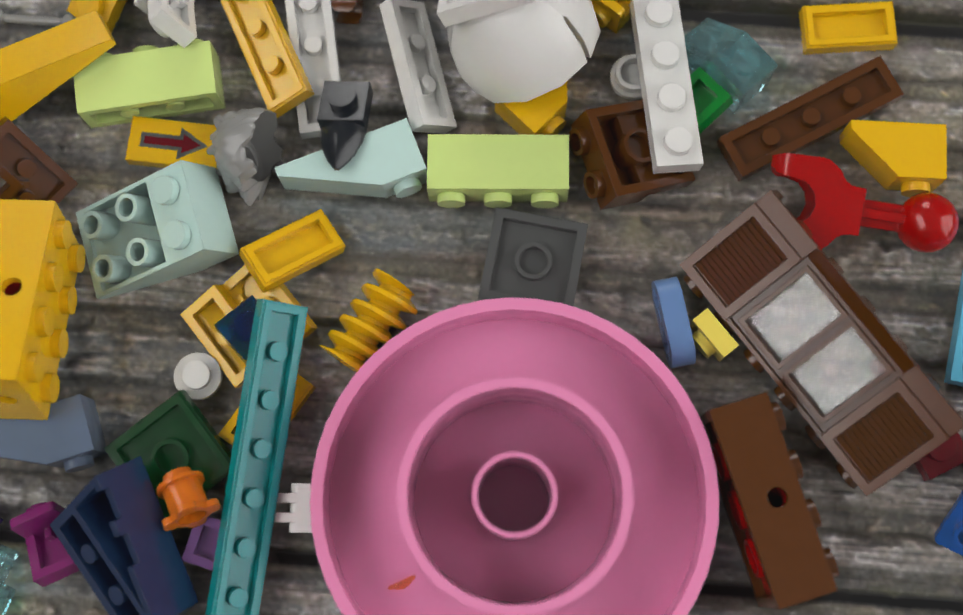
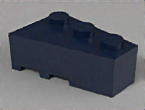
(122, 547)

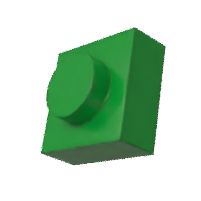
(709, 98)

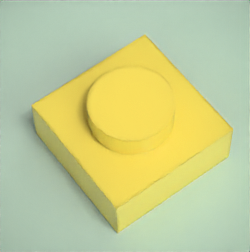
(711, 336)

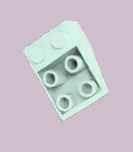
(157, 229)

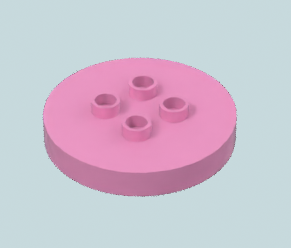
(514, 472)

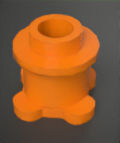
(185, 499)

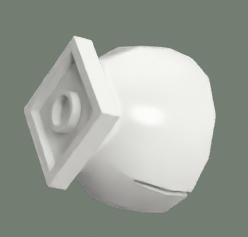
(518, 46)

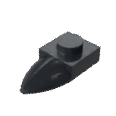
(343, 119)

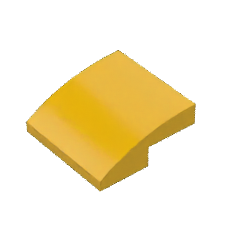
(220, 301)

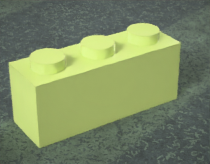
(149, 84)
(498, 169)

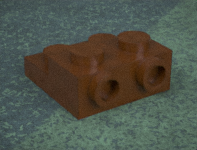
(618, 156)

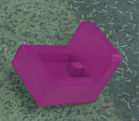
(46, 553)

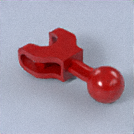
(837, 208)

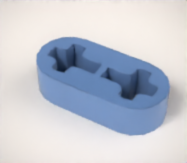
(673, 322)

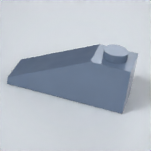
(64, 441)

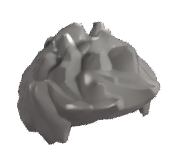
(245, 151)

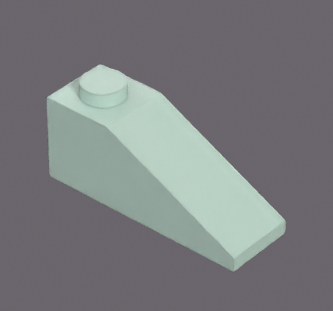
(382, 167)

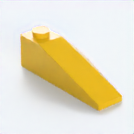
(49, 59)

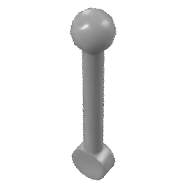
(33, 20)

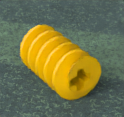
(372, 320)

